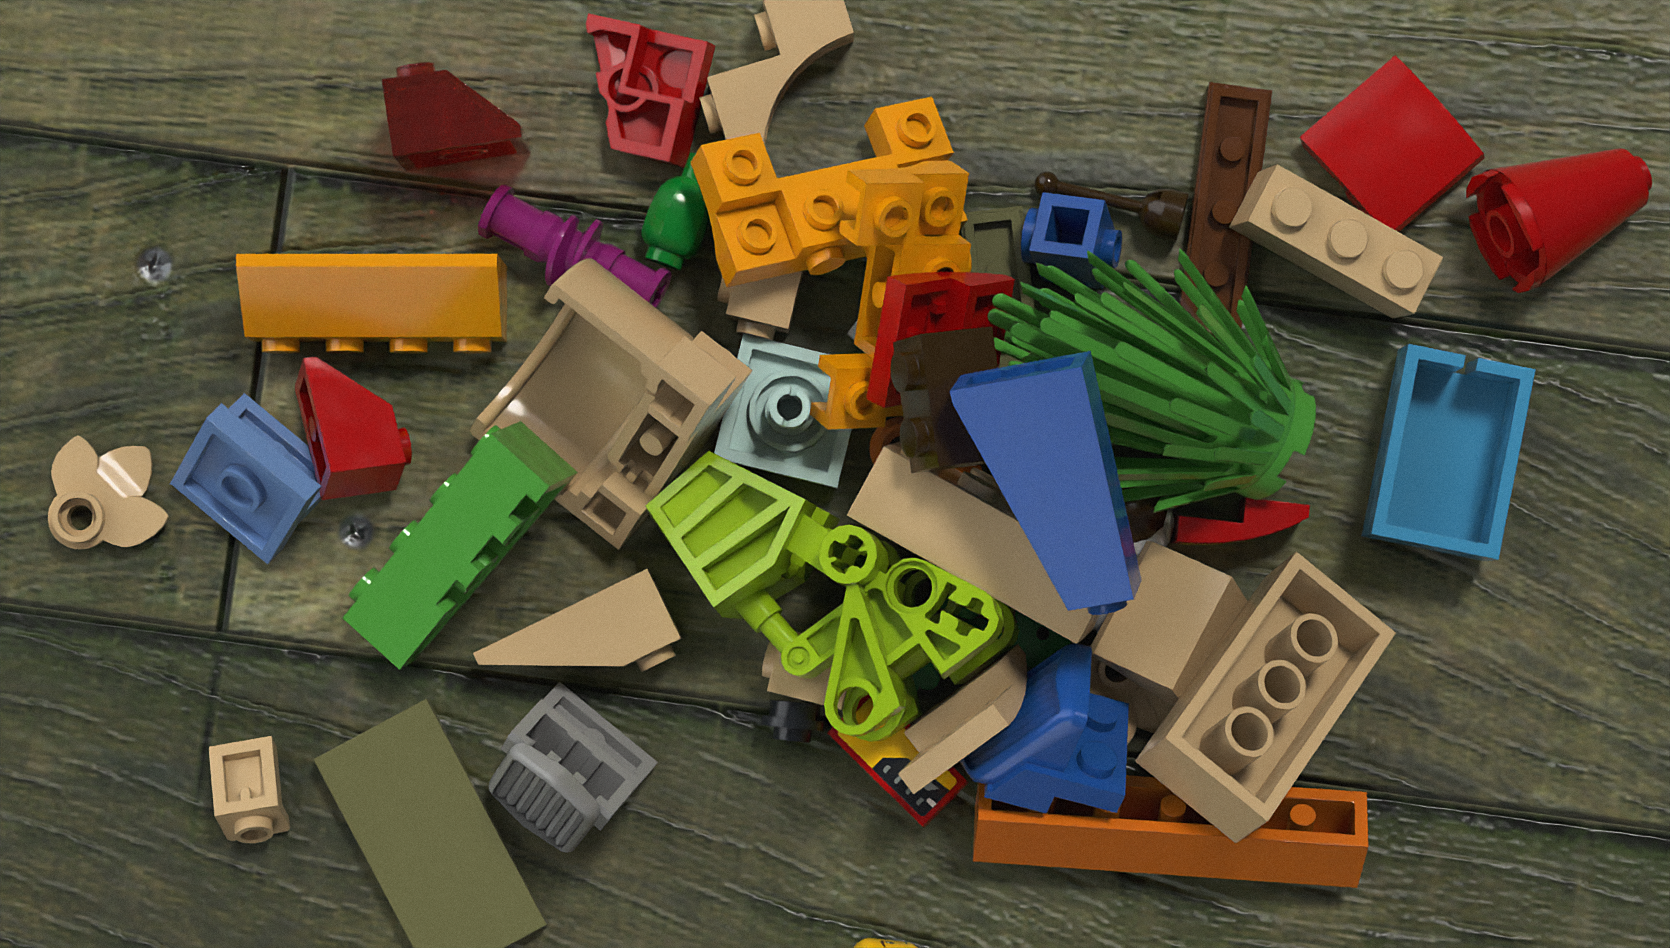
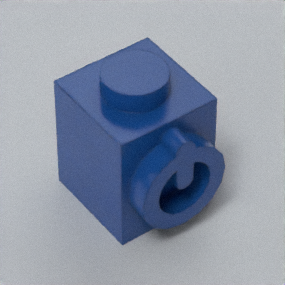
(1065, 230)

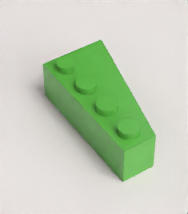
(457, 542)

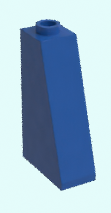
(1056, 467)

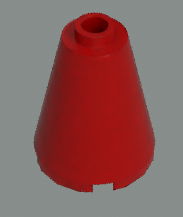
(1553, 211)

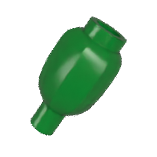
(676, 220)

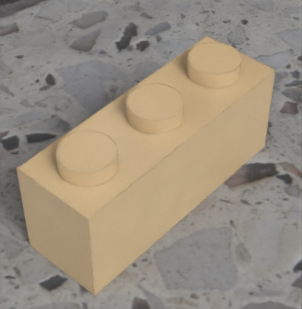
(1336, 242)

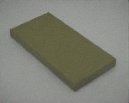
(429, 835)

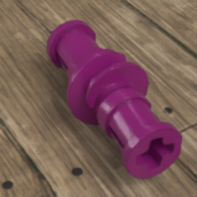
(561, 245)

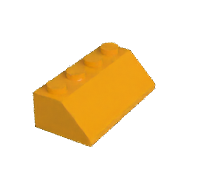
(373, 300)

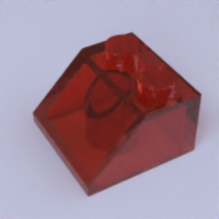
(444, 121)

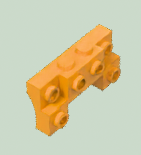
(793, 222)
(911, 227)

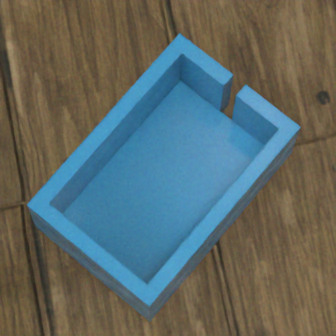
(1448, 453)

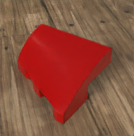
(650, 87)

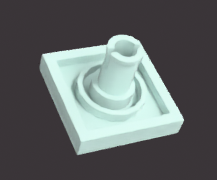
(771, 416)

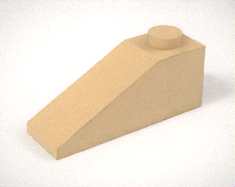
(606, 629)

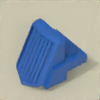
(1059, 741)

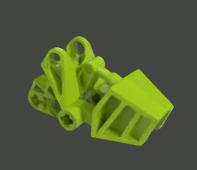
(759, 541)

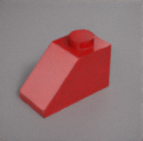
(349, 433)

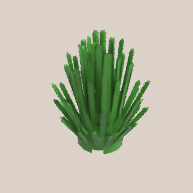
(1180, 396)

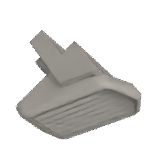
(567, 770)

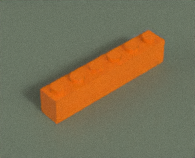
(1308, 839)

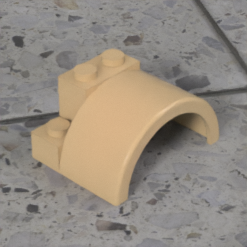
(616, 397)

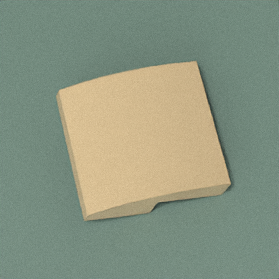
(966, 719)

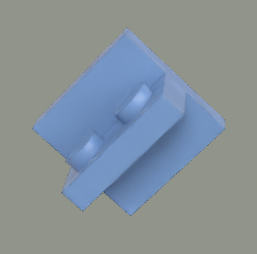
(250, 476)

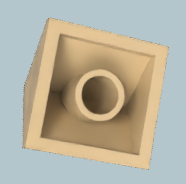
(1170, 623)

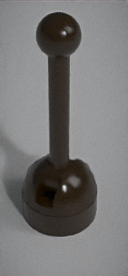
(1159, 211)

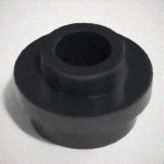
(793, 720)

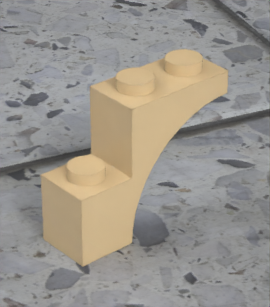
(748, 96)

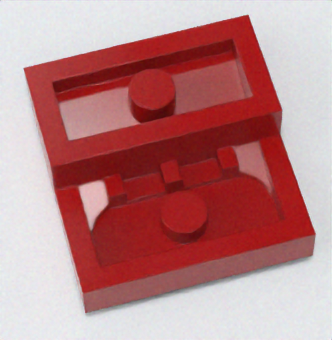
(1392, 146)
(929, 305)

